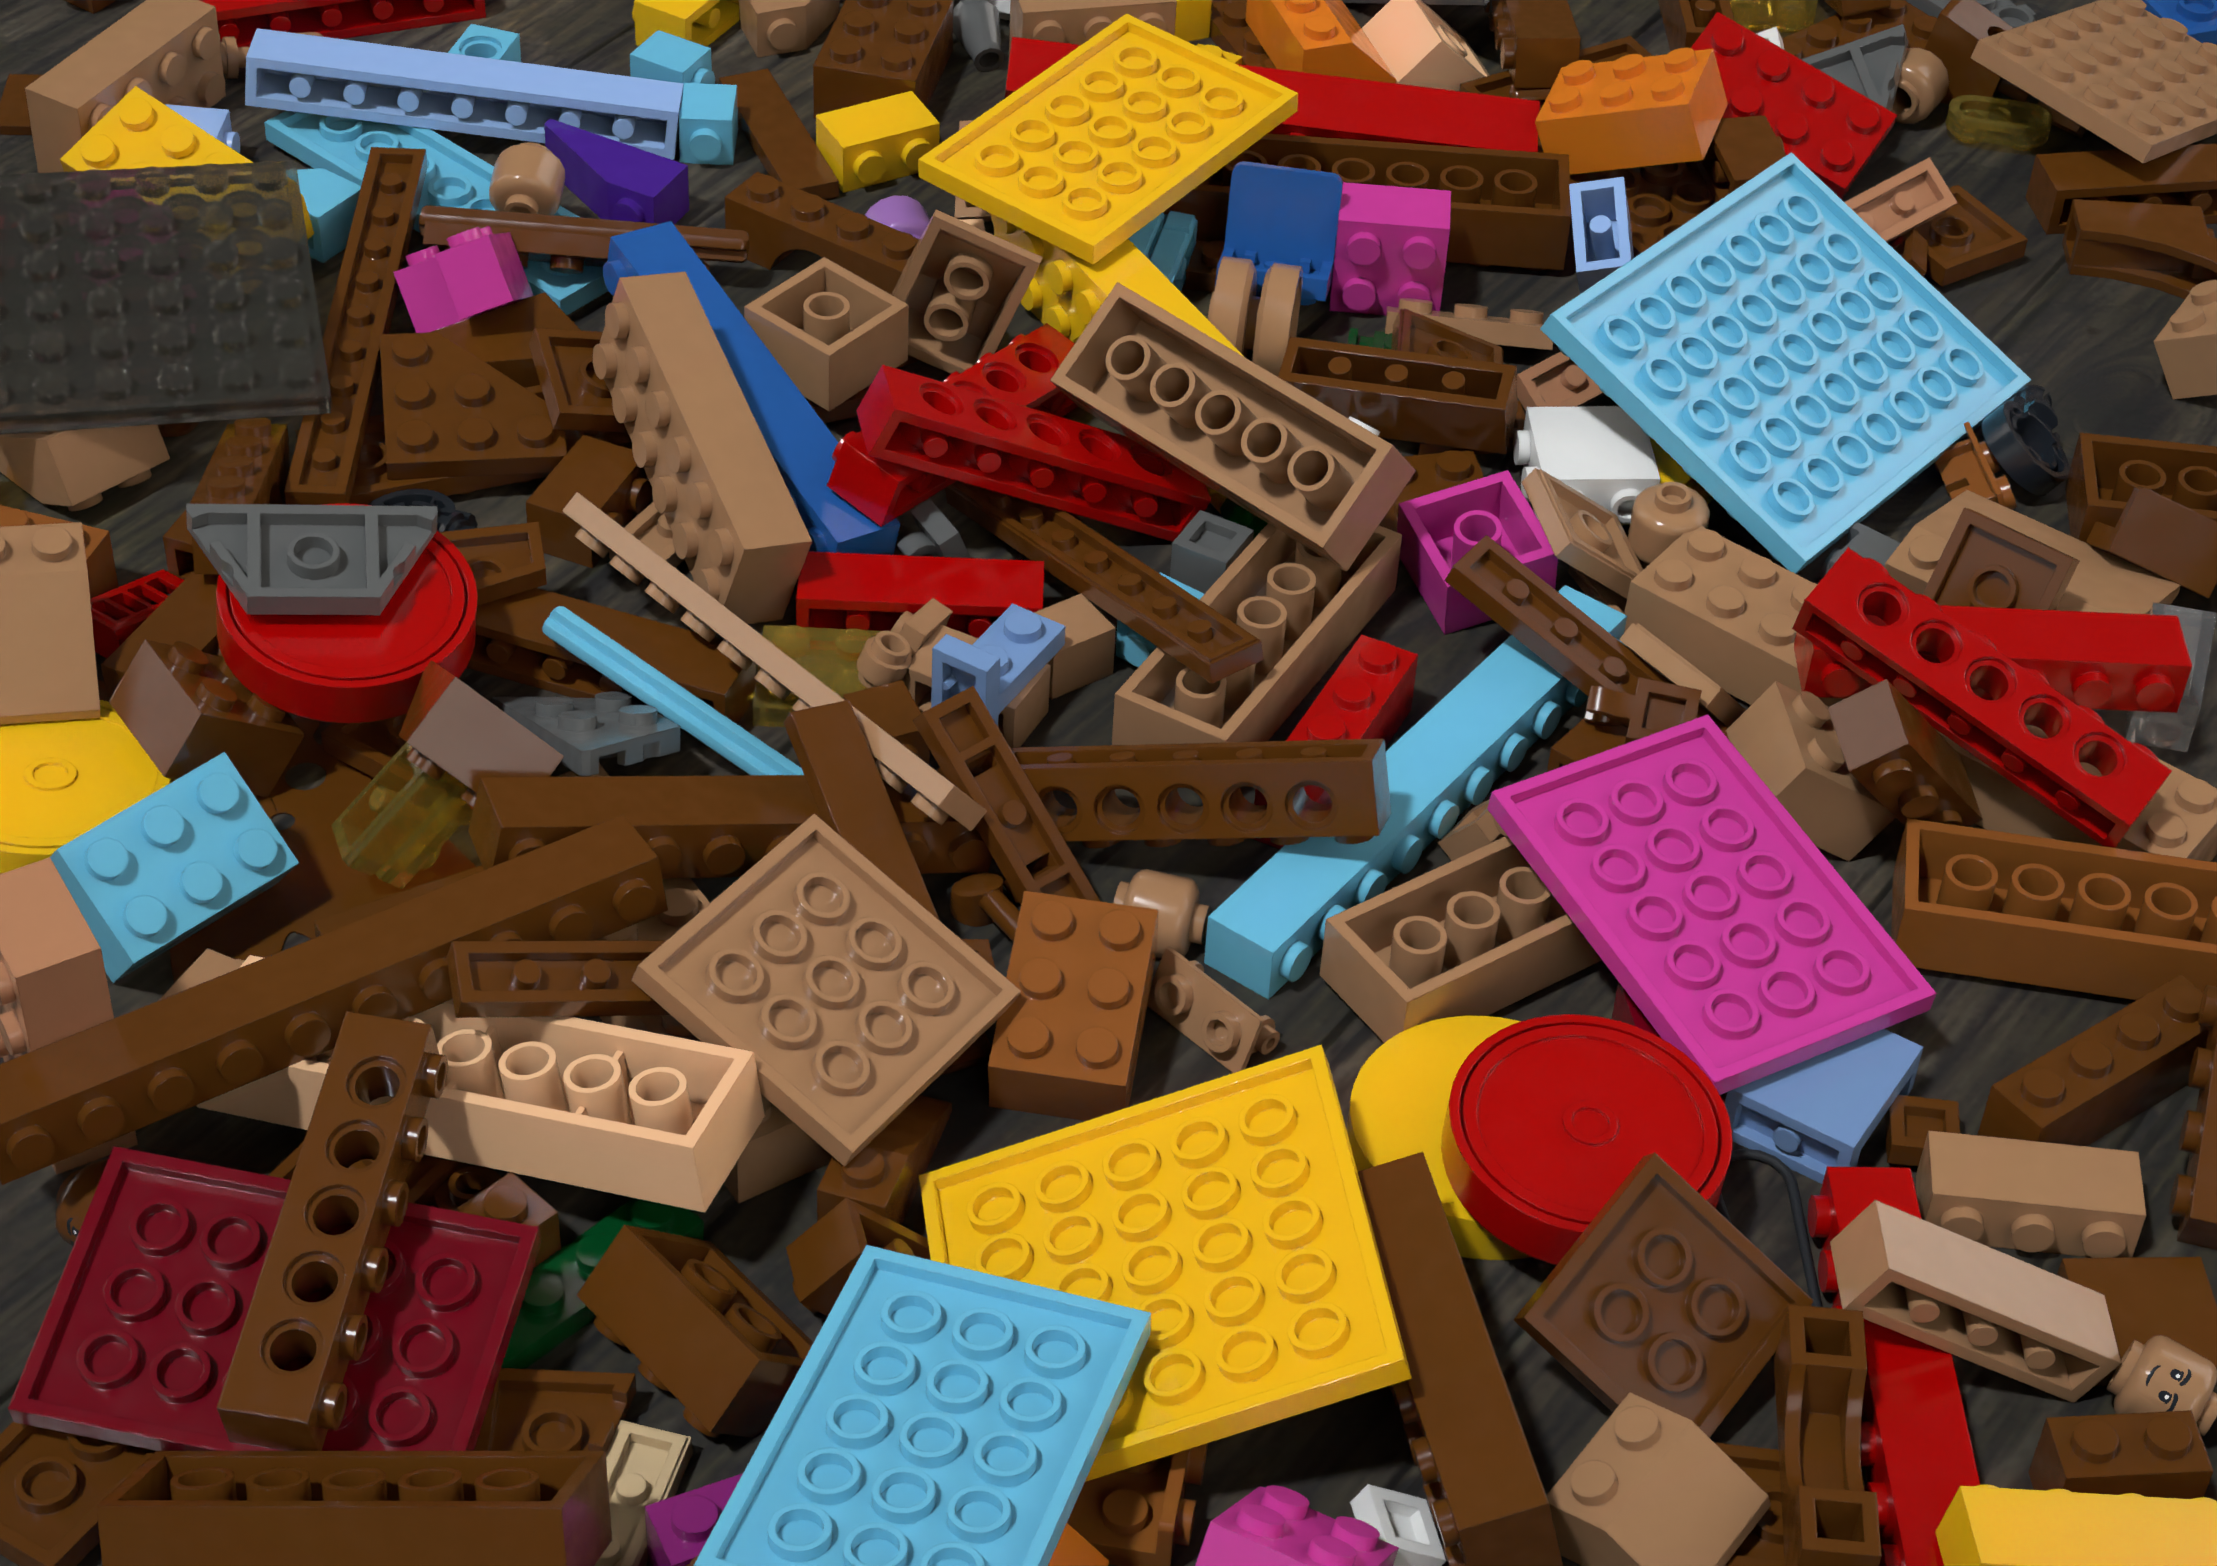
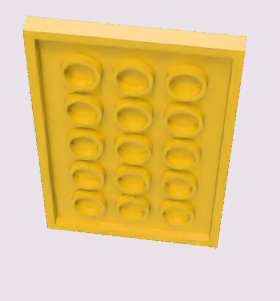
(1108, 137)

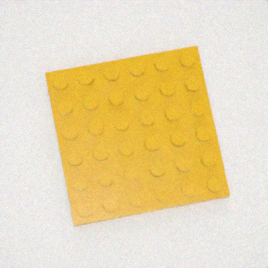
(1220, 1218)

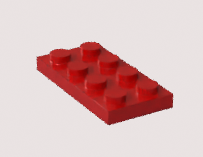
(1814, 114)

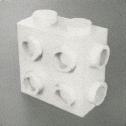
(1591, 451)

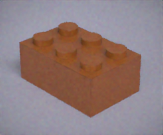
(1080, 1010)

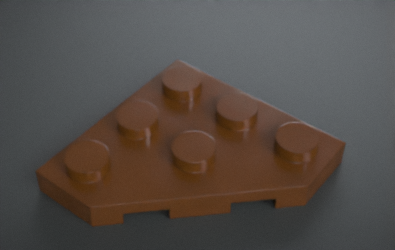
(459, 414)

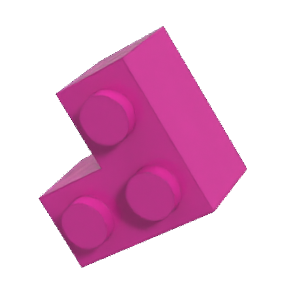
(463, 281)

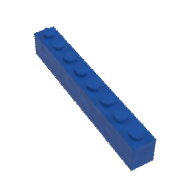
(788, 423)

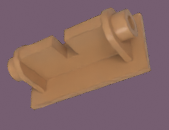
(1209, 1012)

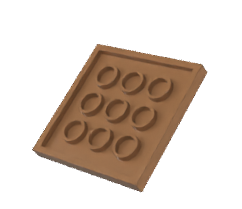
(830, 985)

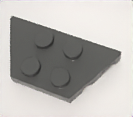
(1867, 64)
(312, 554)
(595, 728)

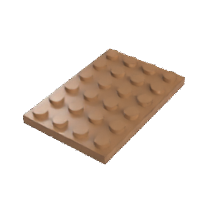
(2114, 73)

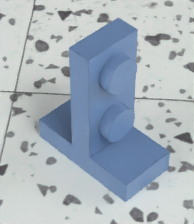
(998, 661)

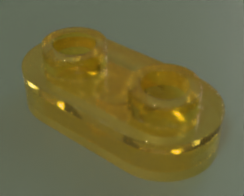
(1998, 122)

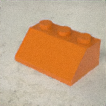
(1315, 39)

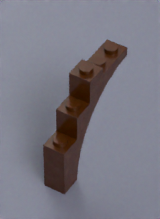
(2141, 244)

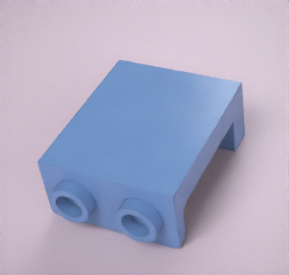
(1826, 1105)

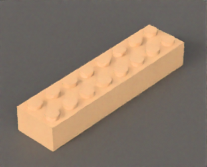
(563, 1103)

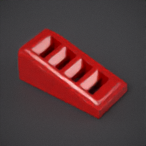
(127, 607)

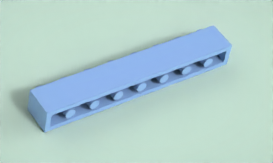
(456, 91)

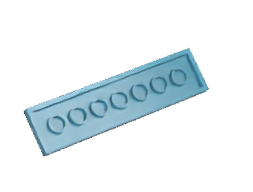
(451, 180)

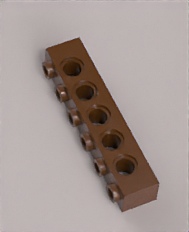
(1347, 770)
(296, 1408)

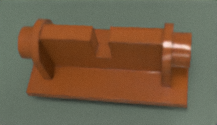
(1972, 468)

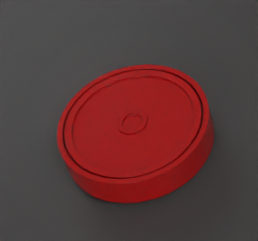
(356, 663)
(1560, 1117)

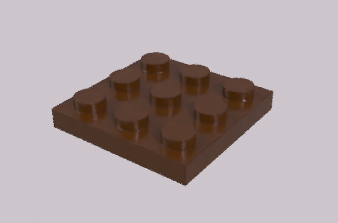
(1663, 1301)

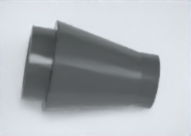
(978, 30)

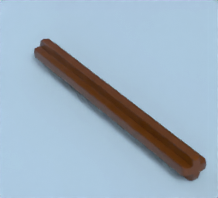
(706, 242)

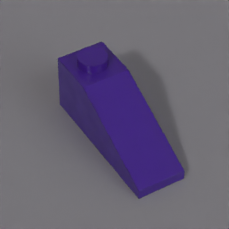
(619, 178)

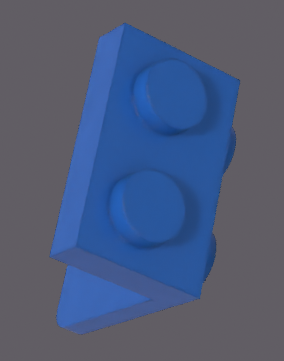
(1285, 219)

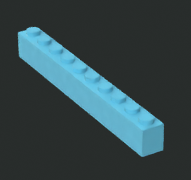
(1434, 775)

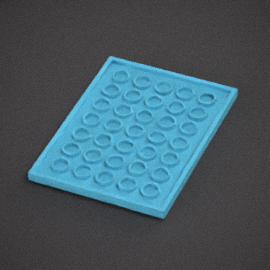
(1786, 360)

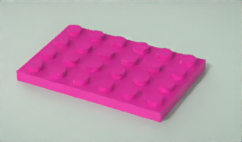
(1710, 903)

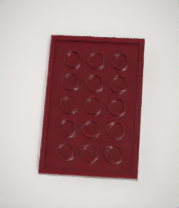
(166, 1283)

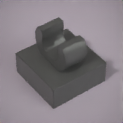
(935, 535)

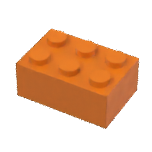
(1633, 111)

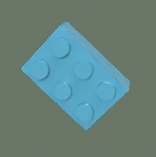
(172, 864)

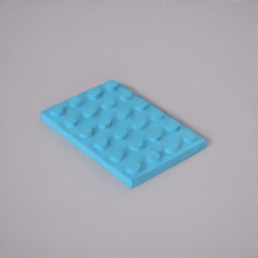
(933, 1424)

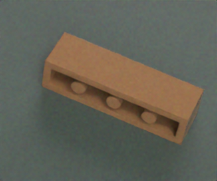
(1974, 1302)

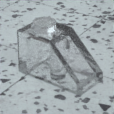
(2175, 729)

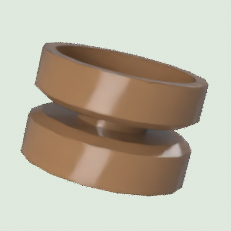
(1254, 321)

